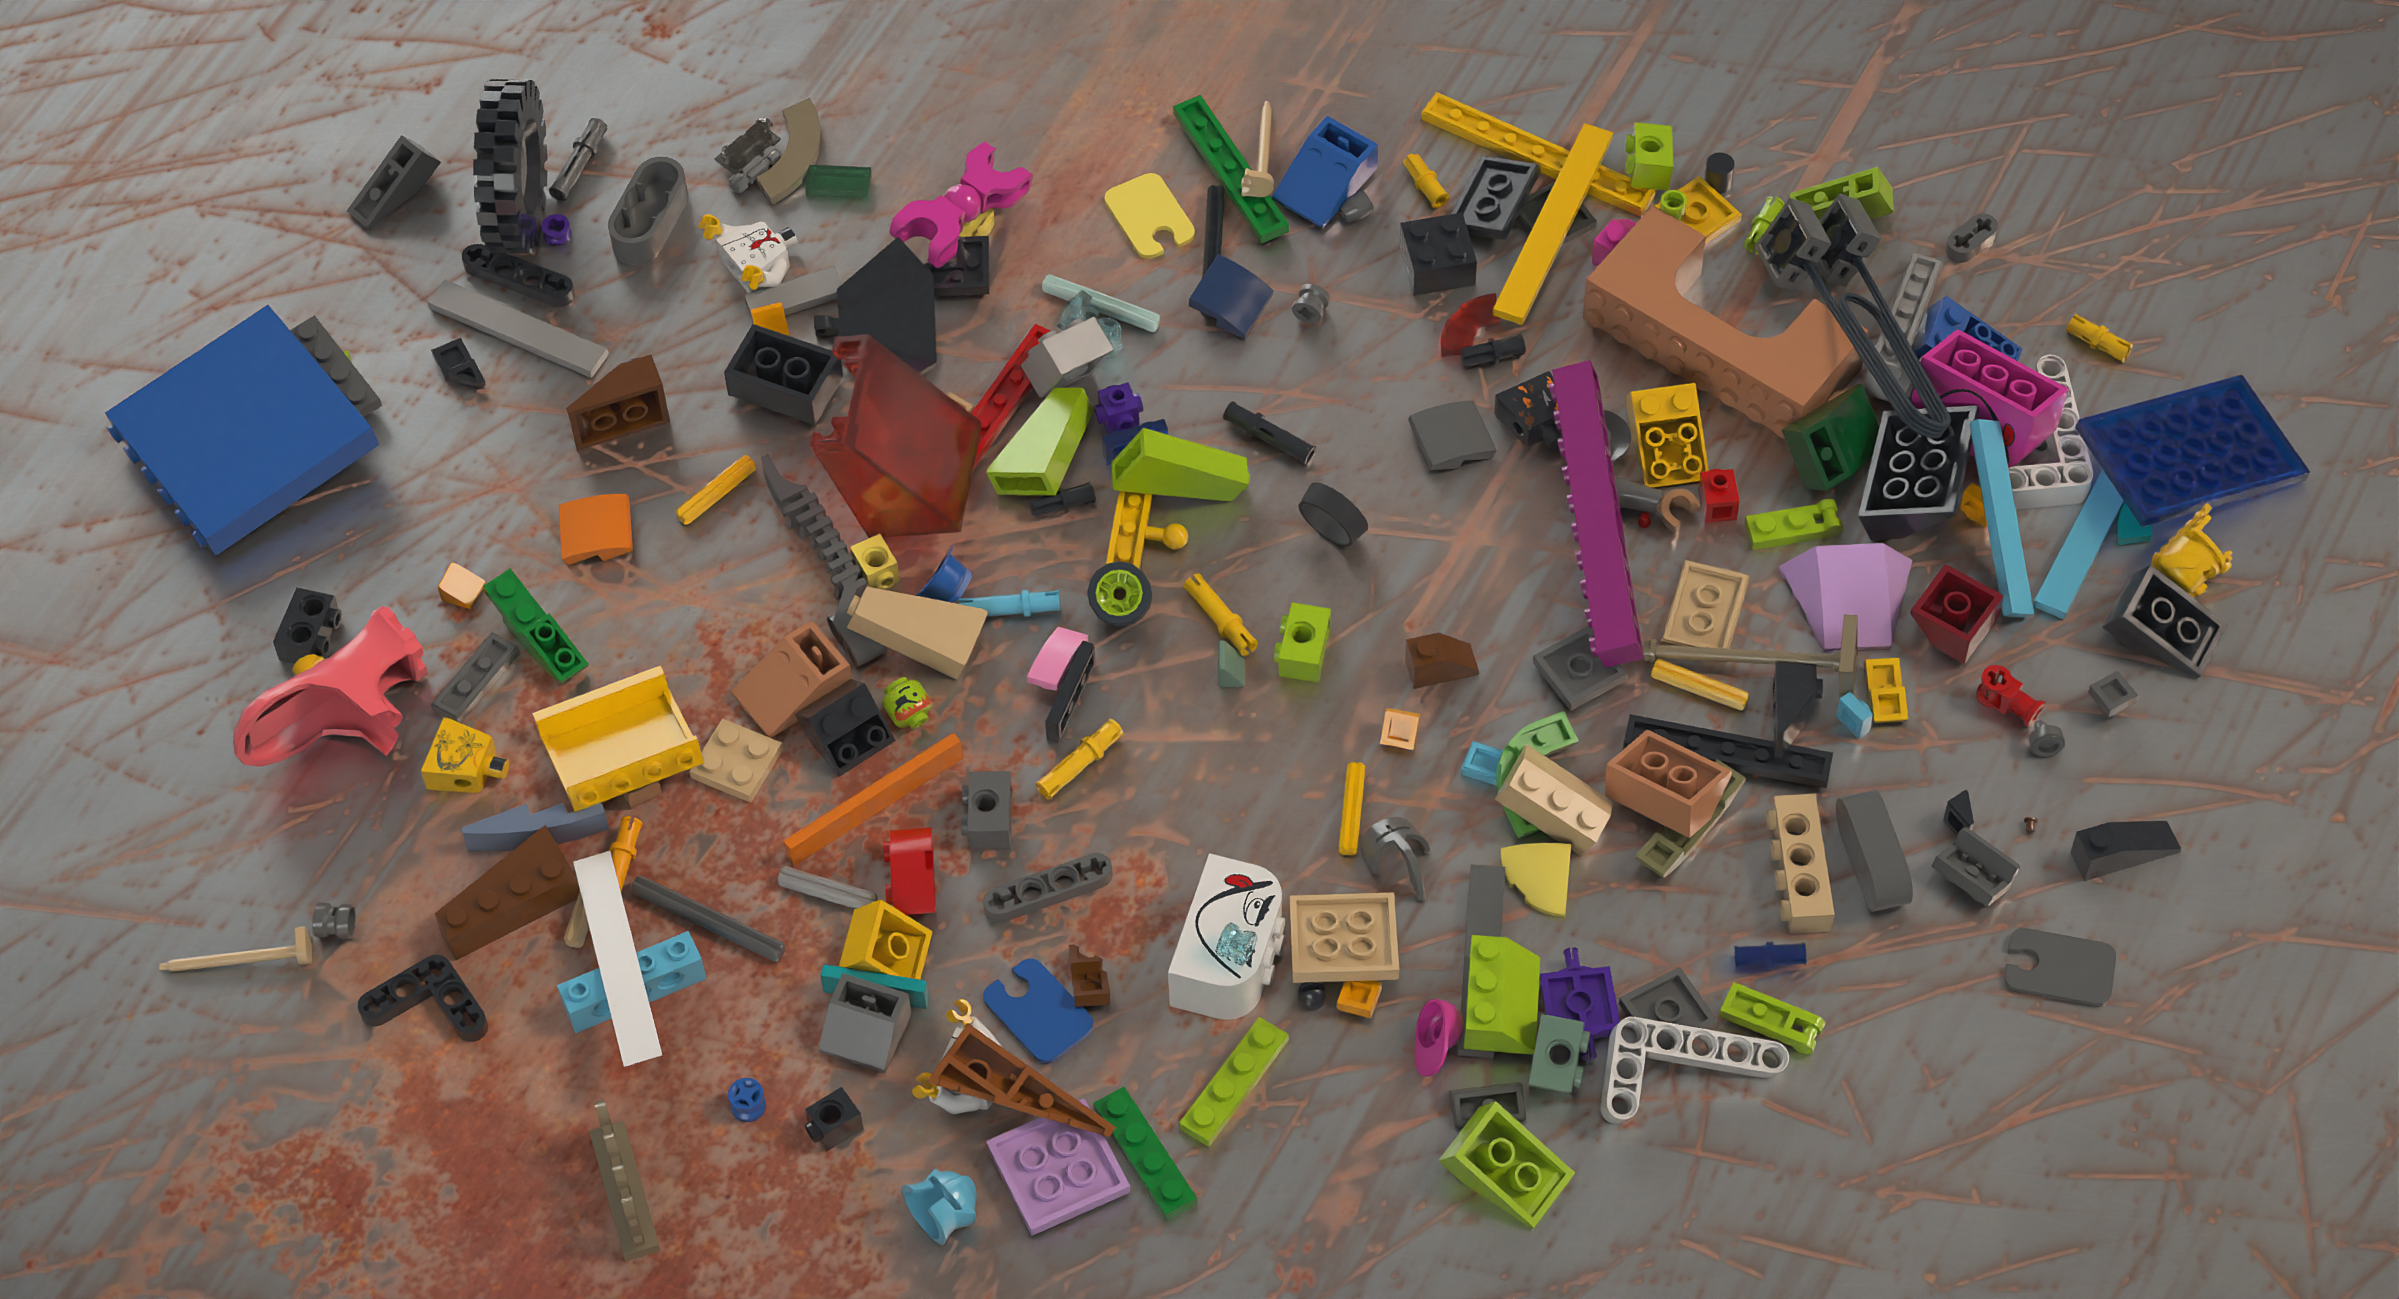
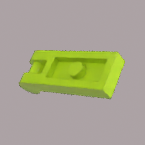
(1793, 525)
(1772, 1018)

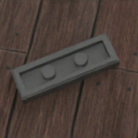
(475, 678)

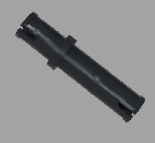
(1257, 426)

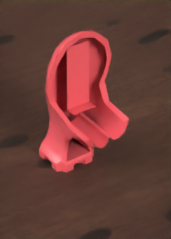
(334, 696)

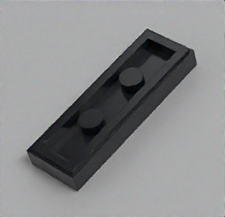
(1070, 691)

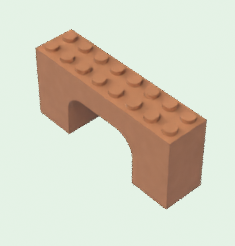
(1771, 379)

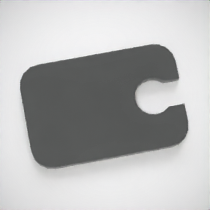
(2067, 968)

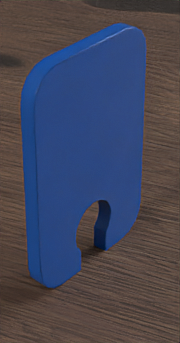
(1042, 1018)

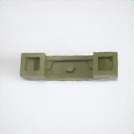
(1670, 848)

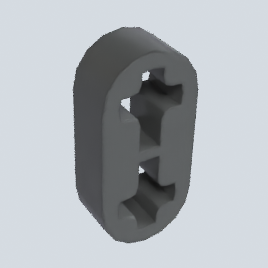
(1975, 242)

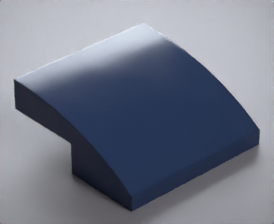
(1231, 296)

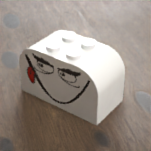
(1212, 983)

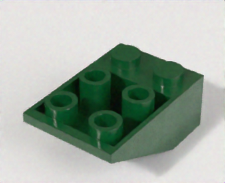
(1833, 439)

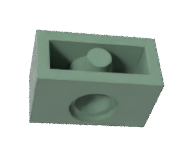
(1558, 1032)

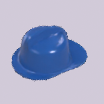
(948, 580)

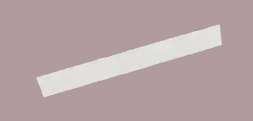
(617, 959)

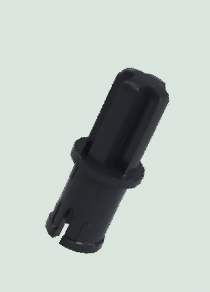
(1493, 350)
(1063, 500)

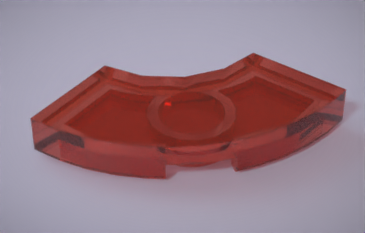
(1467, 324)

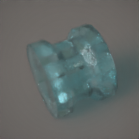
(1113, 332)
(1236, 944)

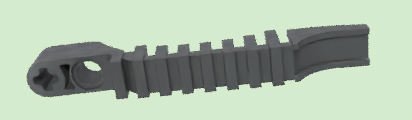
(804, 510)

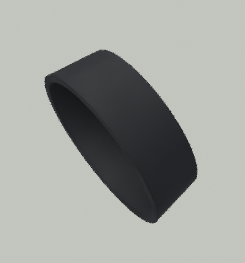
(1332, 515)

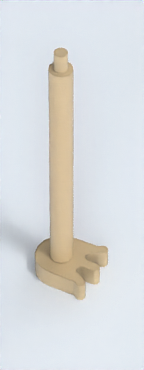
(1259, 182)
(301, 950)

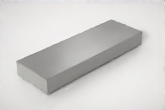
(799, 292)

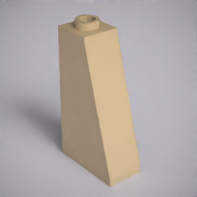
(918, 627)

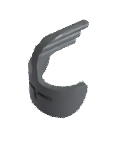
(1378, 839)

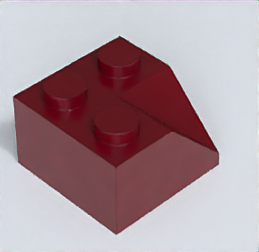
(1956, 612)

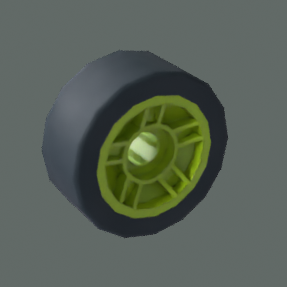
(1120, 576)

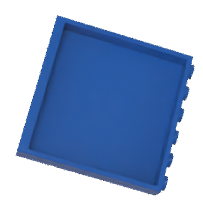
(240, 430)

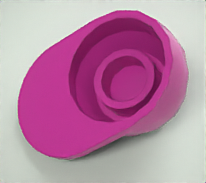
(1437, 1030)

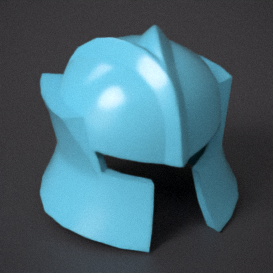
(942, 1203)

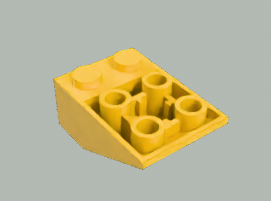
(1667, 434)

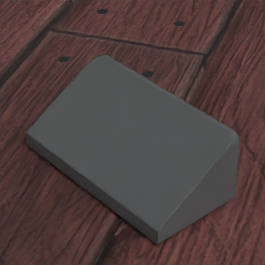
(1467, 1101)

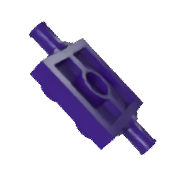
(1582, 996)

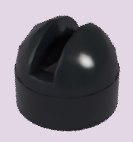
(1312, 999)

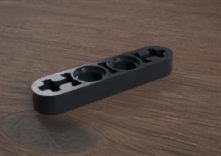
(520, 271)

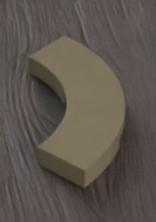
(800, 152)

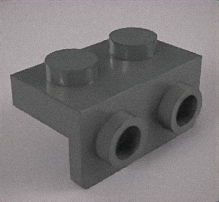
(1977, 867)

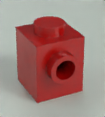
(1718, 495)

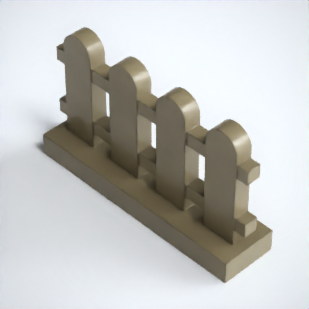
(623, 1186)

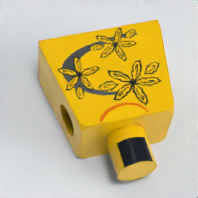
(461, 759)

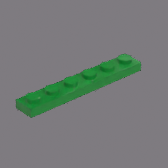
(1229, 167)

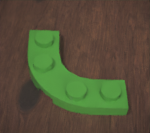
(1546, 737)

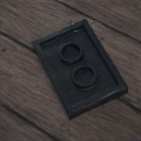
(1496, 195)

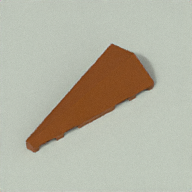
(991, 1073)

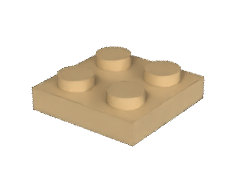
(737, 760)

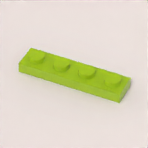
(1233, 1081)

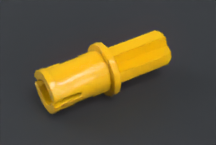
(1426, 180)

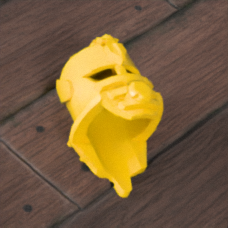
(2192, 556)

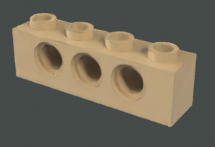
(1801, 815)

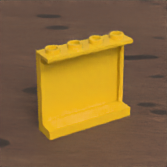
(617, 738)

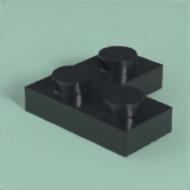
(970, 271)

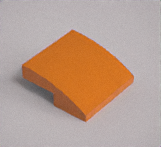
(595, 527)

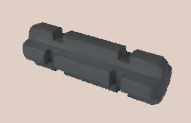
(754, 168)

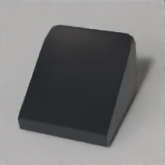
(1959, 812)

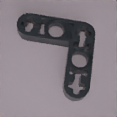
(435, 987)

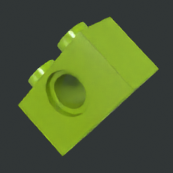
(1650, 156)
(1303, 659)

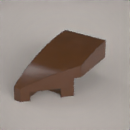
(1088, 979)

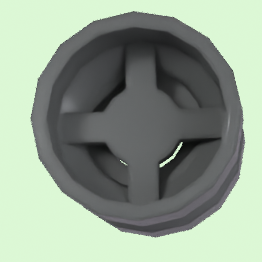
(334, 920)

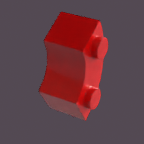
(911, 871)

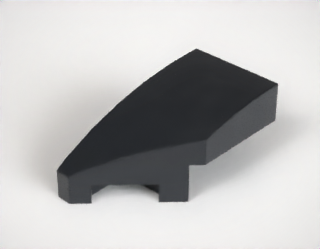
(457, 364)

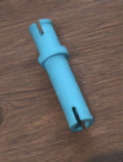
(1016, 603)

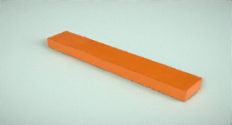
(873, 799)

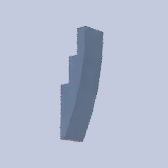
(516, 825)

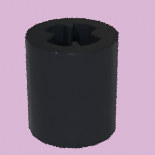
(1719, 172)

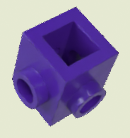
(1118, 408)

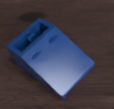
(1327, 171)
(1948, 316)

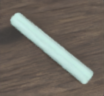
(1103, 303)

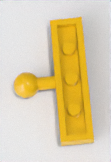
(1132, 528)

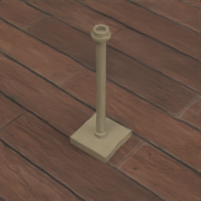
(1841, 661)

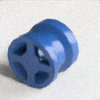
(747, 1091)

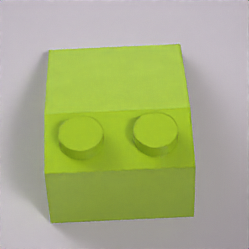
(1506, 1164)

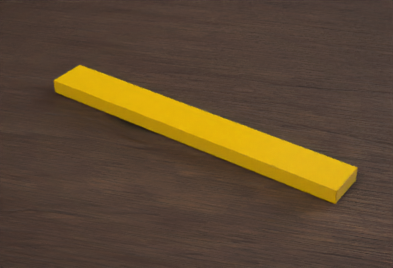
(1526, 147)
(1552, 224)

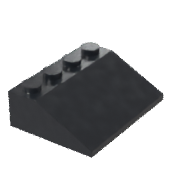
(1915, 477)

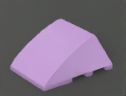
(1850, 581)

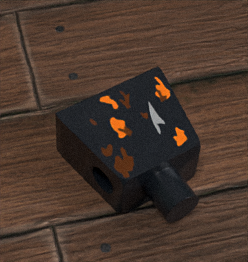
(1530, 411)

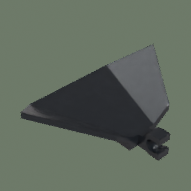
(892, 304)

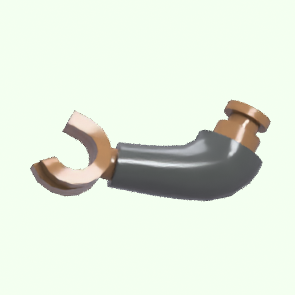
(1647, 499)

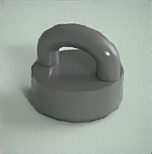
(2046, 739)

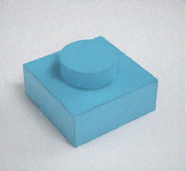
(1854, 715)

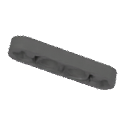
(1045, 883)

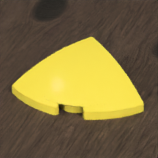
(1540, 874)

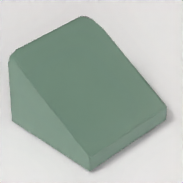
(1230, 666)

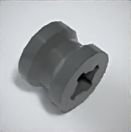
(1311, 303)

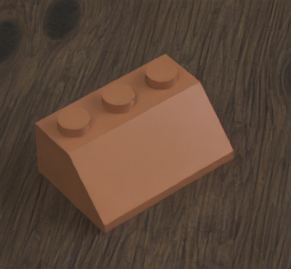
(1666, 782)

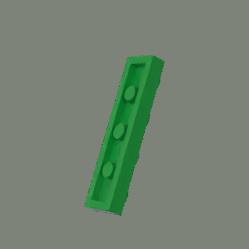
(1146, 1154)

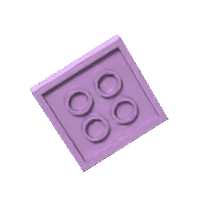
(1056, 1171)

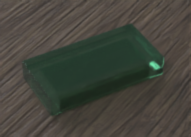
(838, 181)

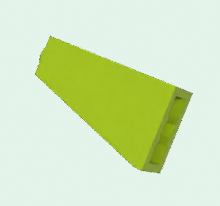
(1043, 446)
(1178, 468)

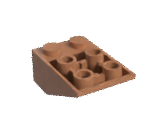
(790, 678)

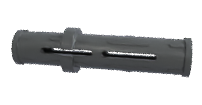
(583, 149)

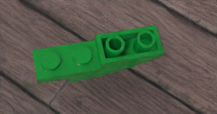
(534, 628)

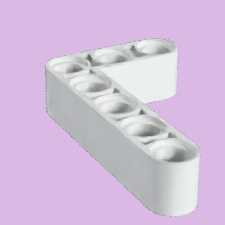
(2067, 453)
(1681, 1053)

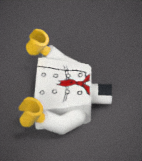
(751, 251)
(951, 1100)

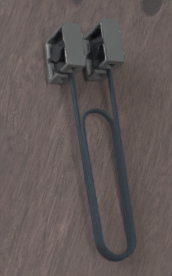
(1837, 248)

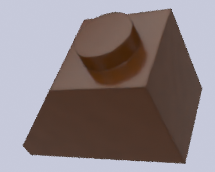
(1438, 659)

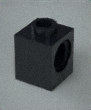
(833, 1106)

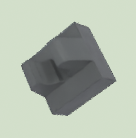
(2113, 694)

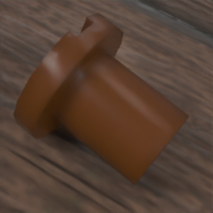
(2030, 824)

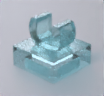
(1077, 308)

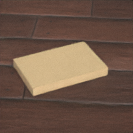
(1705, 607)

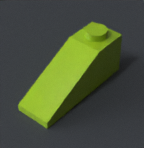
(1867, 186)

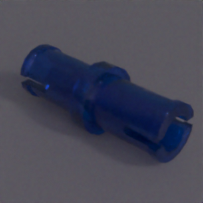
(1770, 955)

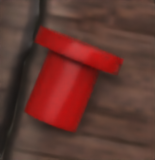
(1644, 521)

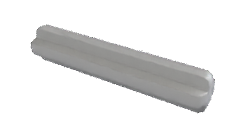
(825, 888)

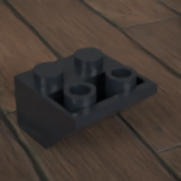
(845, 726)

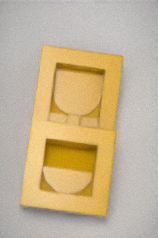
(1885, 690)

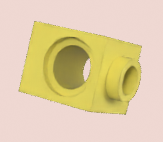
(876, 553)

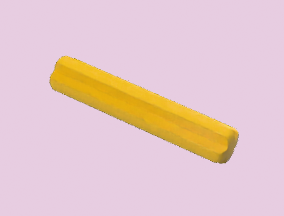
(715, 489)
(1700, 684)
(1352, 808)

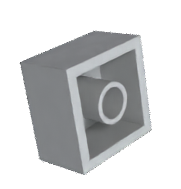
(1066, 356)

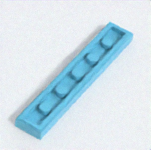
(2001, 518)
(2080, 548)

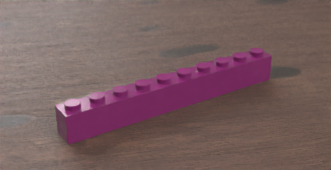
(1597, 515)

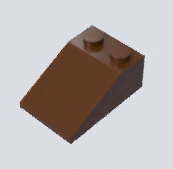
(619, 404)

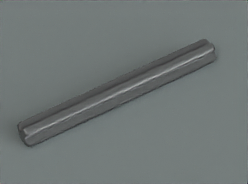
(708, 918)

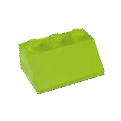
(1501, 996)

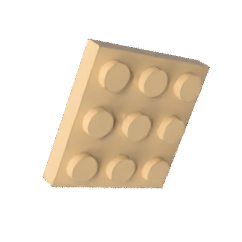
(1344, 937)

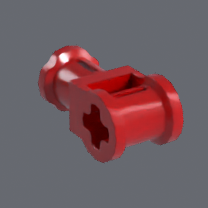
(2007, 695)

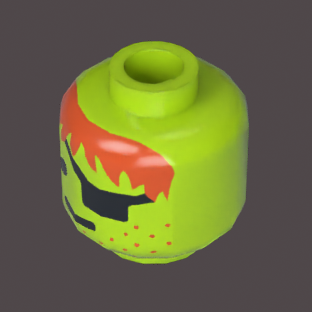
(907, 703)

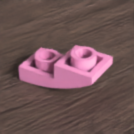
(1055, 658)

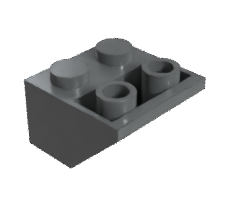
(864, 1022)

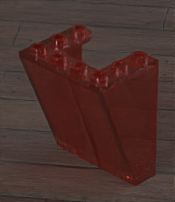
(902, 449)

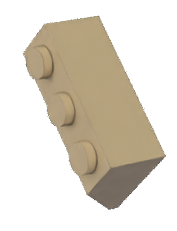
(1555, 801)

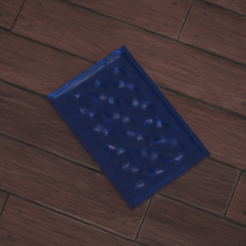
(2192, 450)

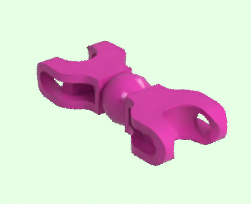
(944, 217)

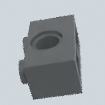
(993, 827)

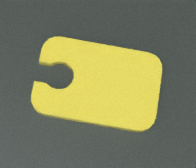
(1147, 207)

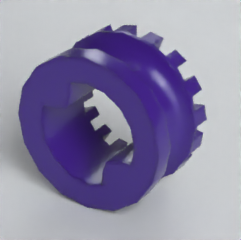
(552, 236)

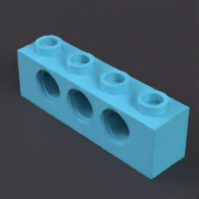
(664, 970)

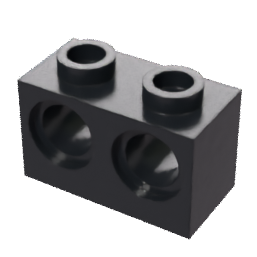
(301, 625)

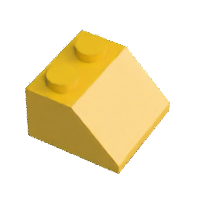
(885, 942)

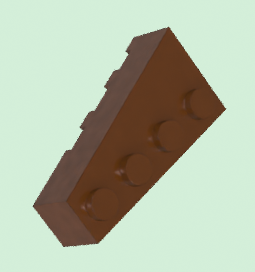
(509, 895)

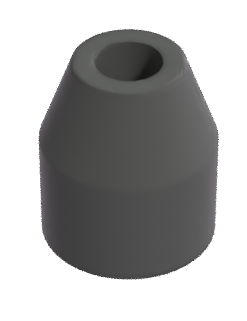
(1356, 207)

